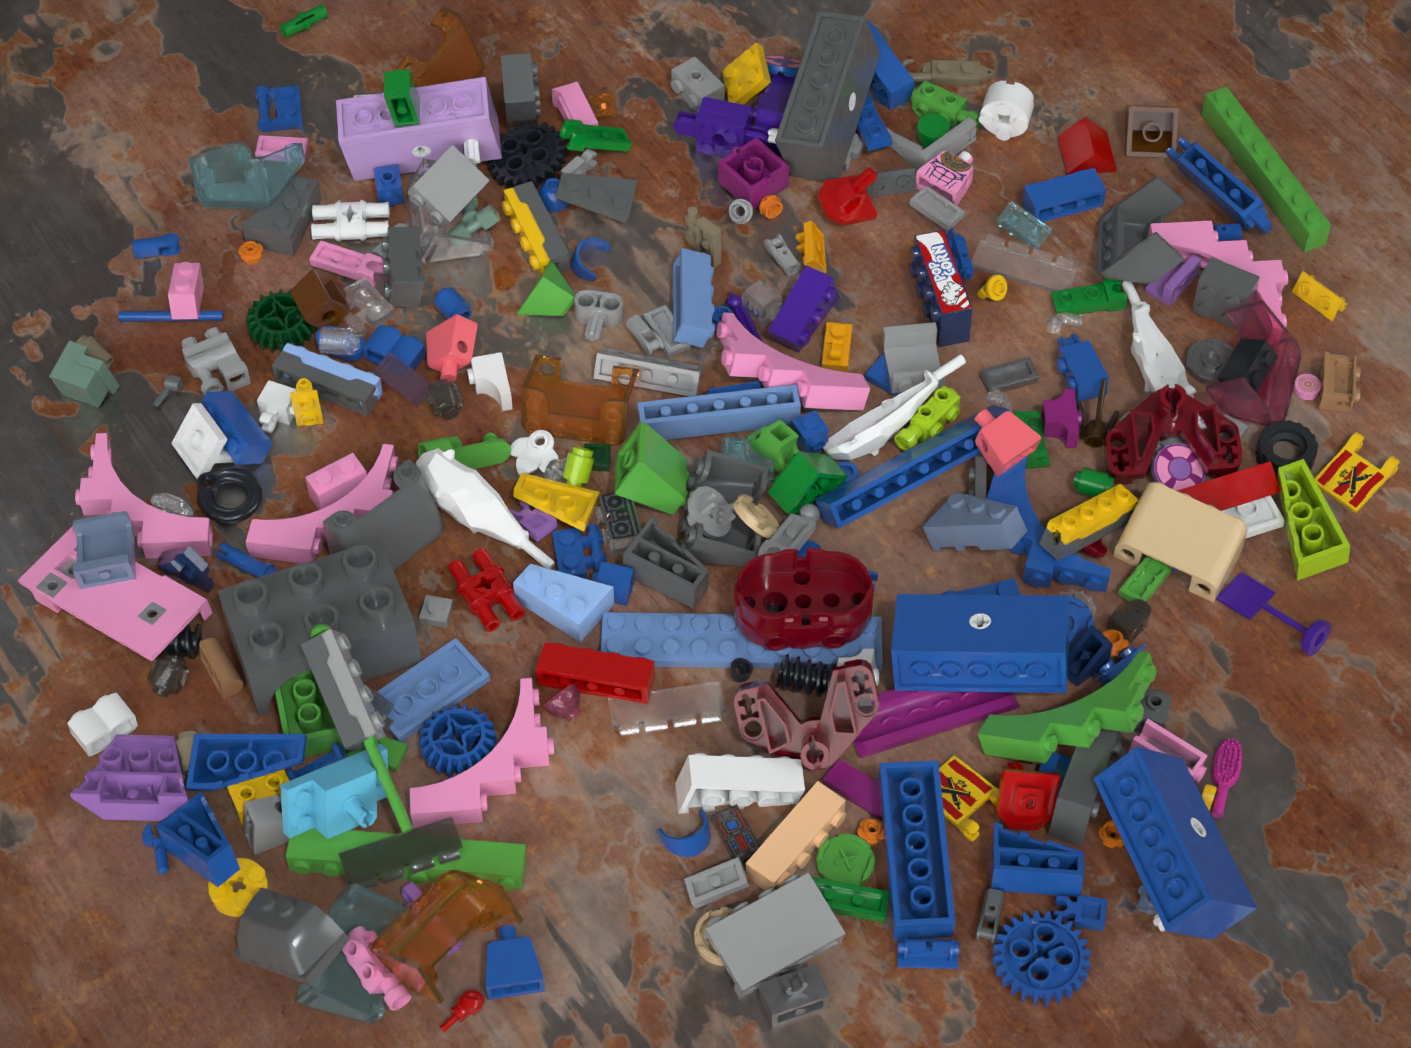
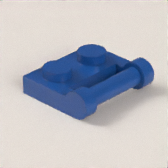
(287, 108)

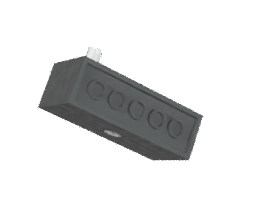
(827, 96)

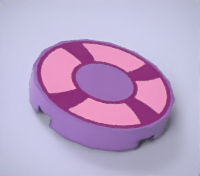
(1177, 467)

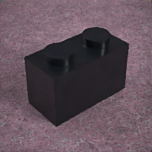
(1249, 360)

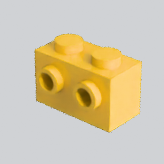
(255, 789)

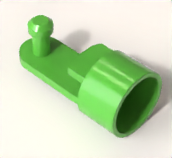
(475, 456)

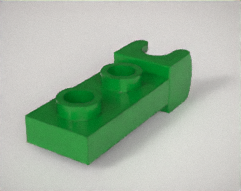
(594, 137)
(1090, 298)

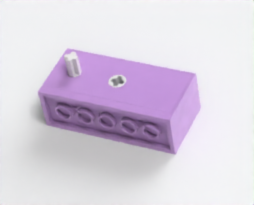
(449, 115)

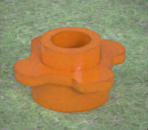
(1117, 640)

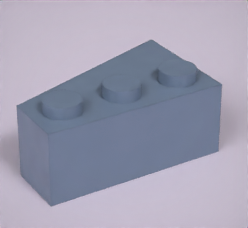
(974, 522)

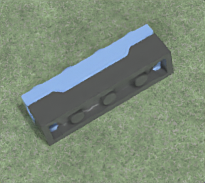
(333, 380)

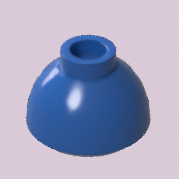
(547, 194)

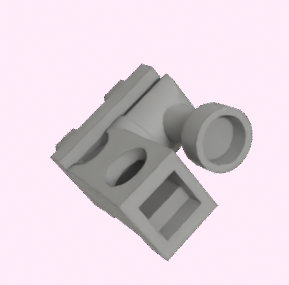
(212, 355)

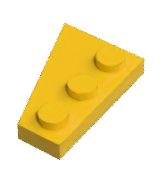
(561, 500)

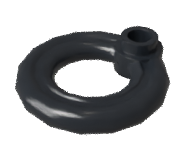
(223, 476)

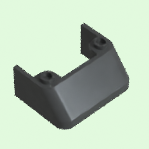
(1123, 233)

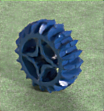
(465, 726)

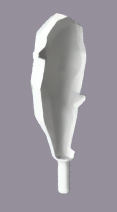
(1148, 342)
(879, 425)
(474, 502)

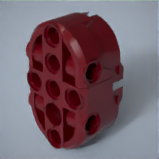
(828, 580)

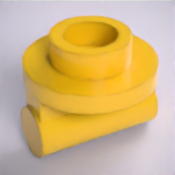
(994, 288)

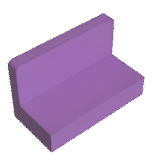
(1174, 281)

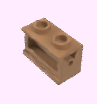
(1338, 383)

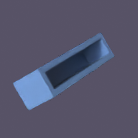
(692, 298)

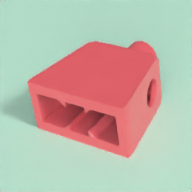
(451, 346)
(1004, 440)

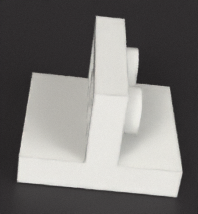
(200, 441)

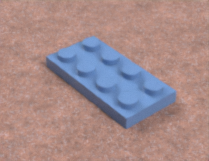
(434, 682)

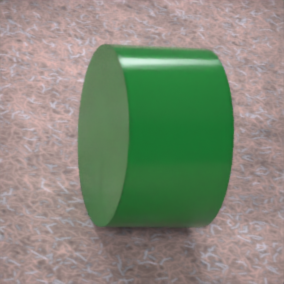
(931, 128)

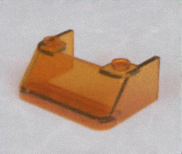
(437, 923)

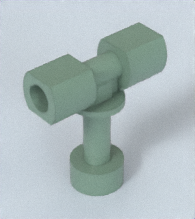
(475, 219)

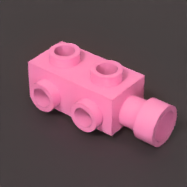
(372, 972)

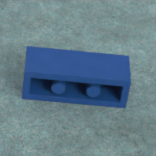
(1064, 195)
(246, 439)

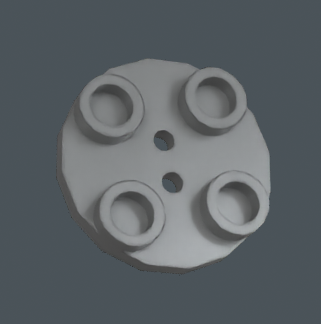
(711, 510)

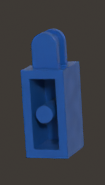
(1080, 367)

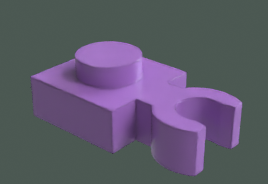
(535, 522)

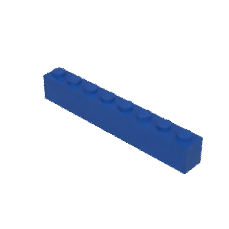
(902, 472)

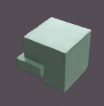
(82, 376)

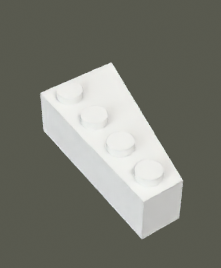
(738, 780)

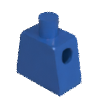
(512, 966)

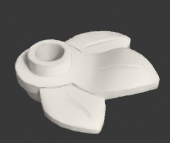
(531, 455)

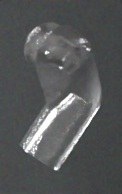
(1063, 319)
(998, 397)
(555, 469)

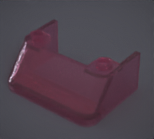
(1274, 396)

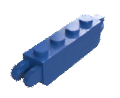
(1220, 186)

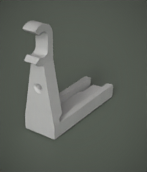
(953, 142)

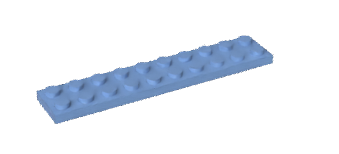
(714, 641)

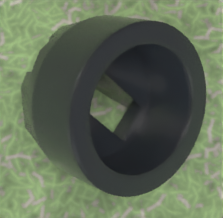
(744, 668)

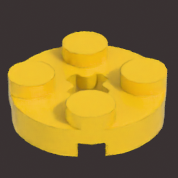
(234, 903)

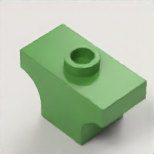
(776, 443)

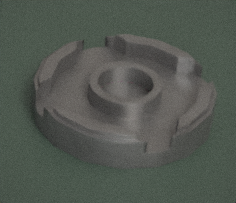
(1207, 359)

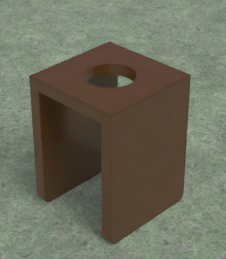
(320, 303)

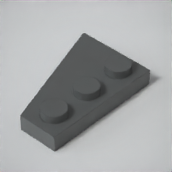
(598, 194)

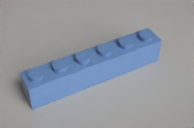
(720, 412)

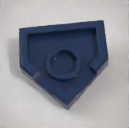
(187, 566)

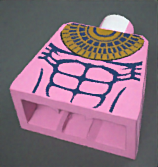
(947, 175)

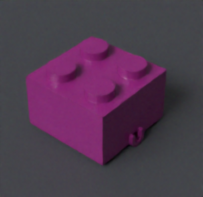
(753, 172)

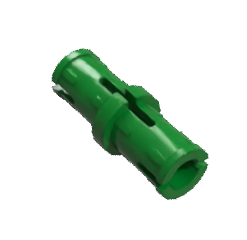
(290, 27)

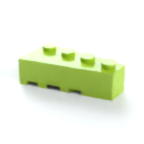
(1310, 524)

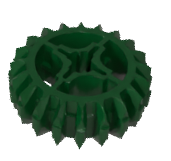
(277, 321)

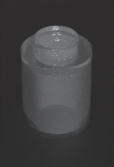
(338, 341)

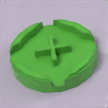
(846, 860)

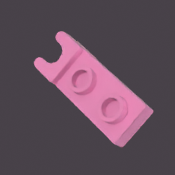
(346, 262)

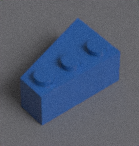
(891, 80)
(199, 841)
(1034, 866)

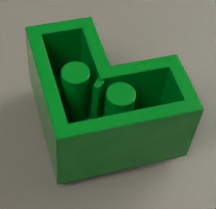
(804, 479)

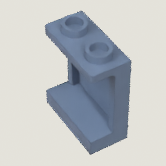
(104, 550)

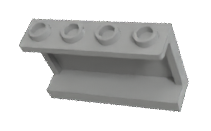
(774, 933)

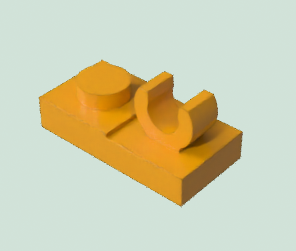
(812, 246)
(837, 346)

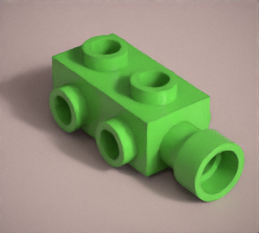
(936, 100)

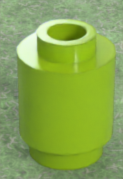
(578, 466)

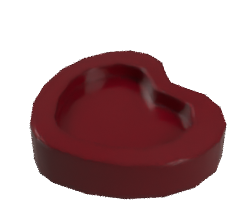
(1096, 549)

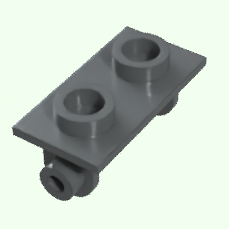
(893, 182)

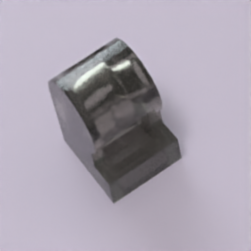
(1132, 621)

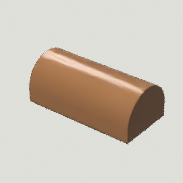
(220, 667)

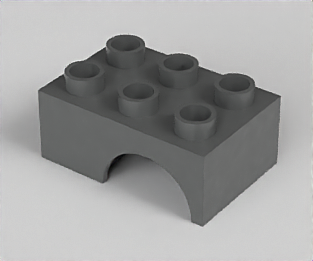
(345, 590)

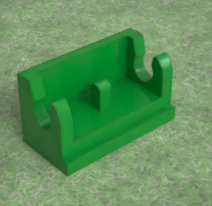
(1039, 457)

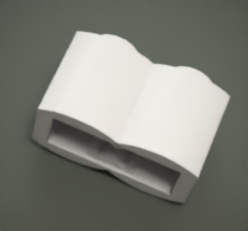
(101, 723)

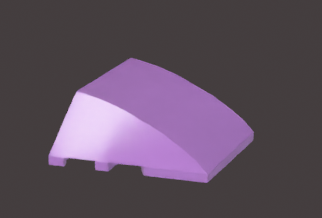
(134, 780)

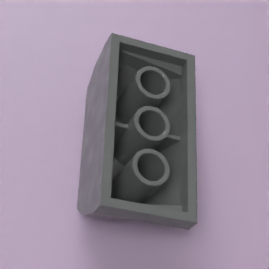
(288, 936)

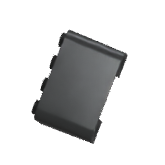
(730, 478)

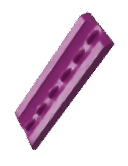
(921, 714)

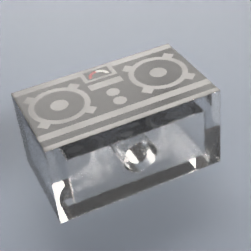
(619, 522)

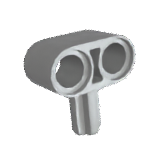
(598, 310)

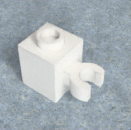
(275, 405)

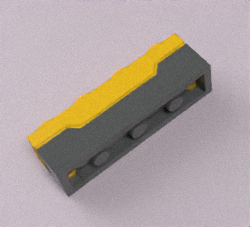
(535, 228)
(1088, 522)

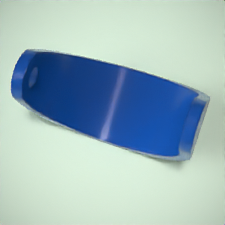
(575, 263)
(690, 845)

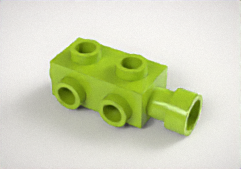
(937, 412)

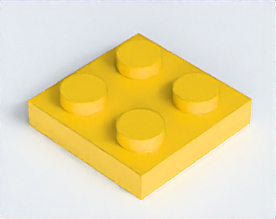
(746, 75)

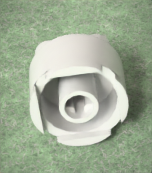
(1007, 109)

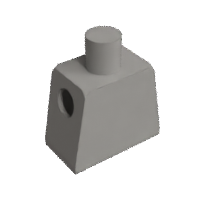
(264, 824)

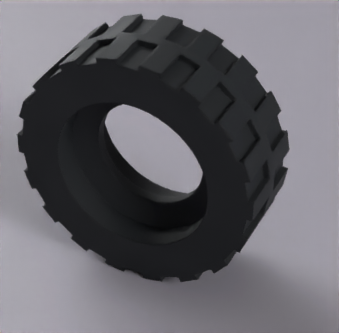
(1289, 432)

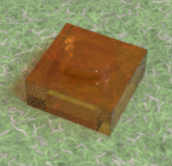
(603, 105)

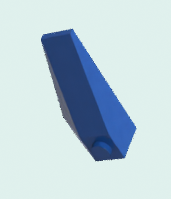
(236, 758)

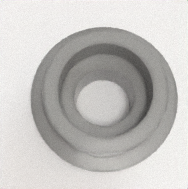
(734, 211)

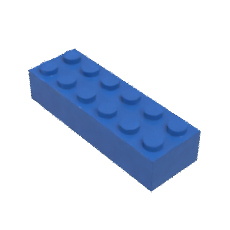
(916, 850)

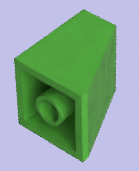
(651, 471)

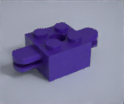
(720, 127)

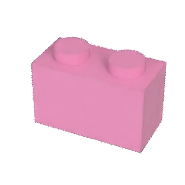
(186, 290)
(335, 481)

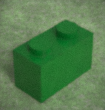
(402, 97)

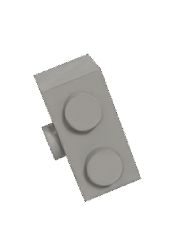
(694, 82)

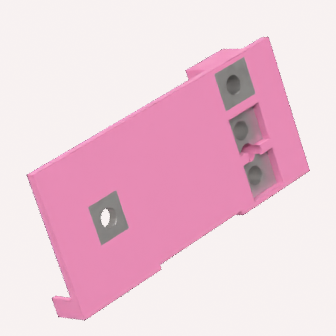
(118, 607)

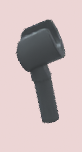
(171, 383)

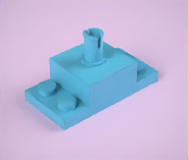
(333, 797)

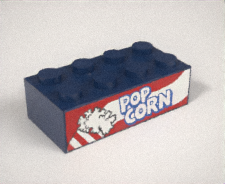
(941, 287)

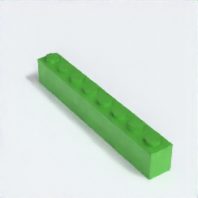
(1266, 169)
(485, 859)

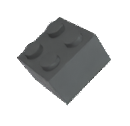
(1223, 288)

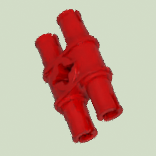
(486, 590)

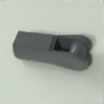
(990, 914)

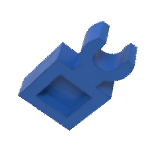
(1086, 911)

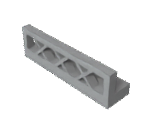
(654, 372)

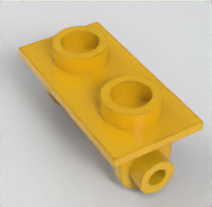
(1318, 296)
(306, 404)

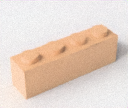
(796, 838)

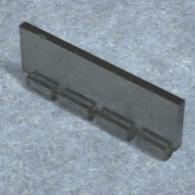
(392, 854)

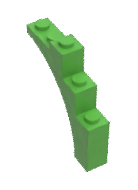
(1076, 724)

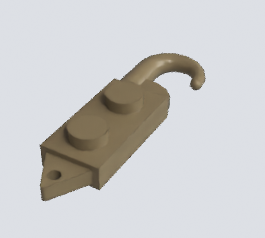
(952, 72)

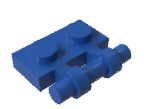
(569, 550)

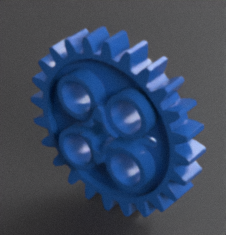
(1058, 978)

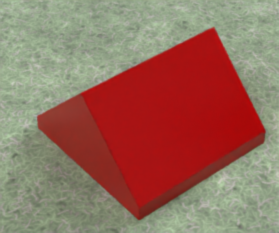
(1086, 147)

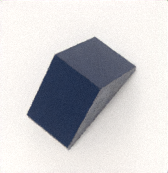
(1088, 655)

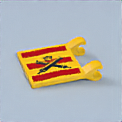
(1352, 478)
(963, 794)

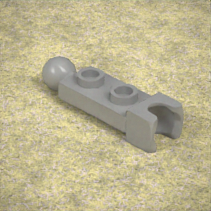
(793, 531)

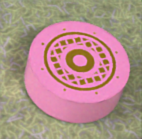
(1307, 387)

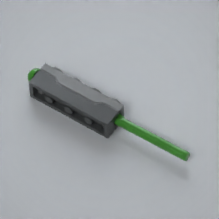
(351, 704)

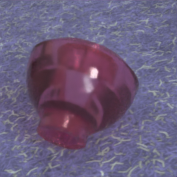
(565, 703)

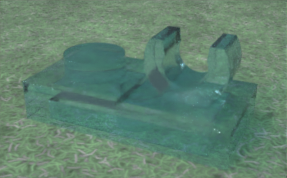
(1024, 225)

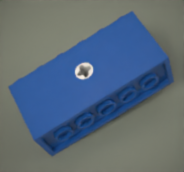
(981, 643)
(1174, 844)

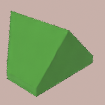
(548, 295)

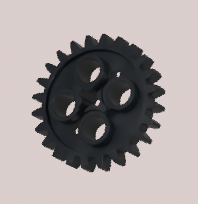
(528, 155)

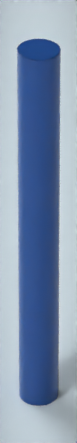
(134, 316)

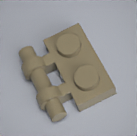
(703, 235)

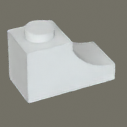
(490, 378)

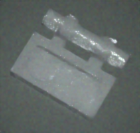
(369, 303)

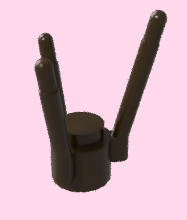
(1095, 432)

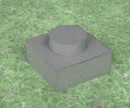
(436, 611)

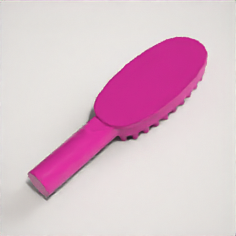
(1225, 772)

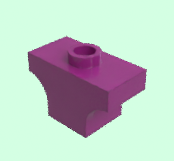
(1062, 418)

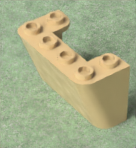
(1184, 536)

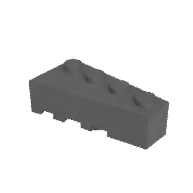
(1079, 793)

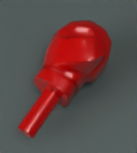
(467, 1004)

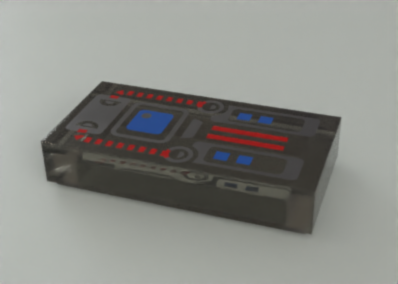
(735, 833)

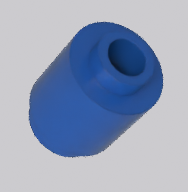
(451, 303)

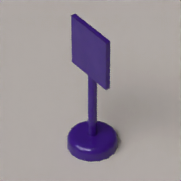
(1249, 596)

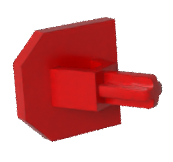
(847, 200)
(1026, 797)

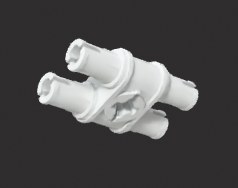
(350, 220)

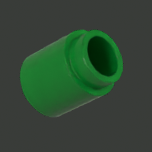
(1092, 482)

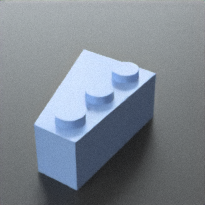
(564, 599)

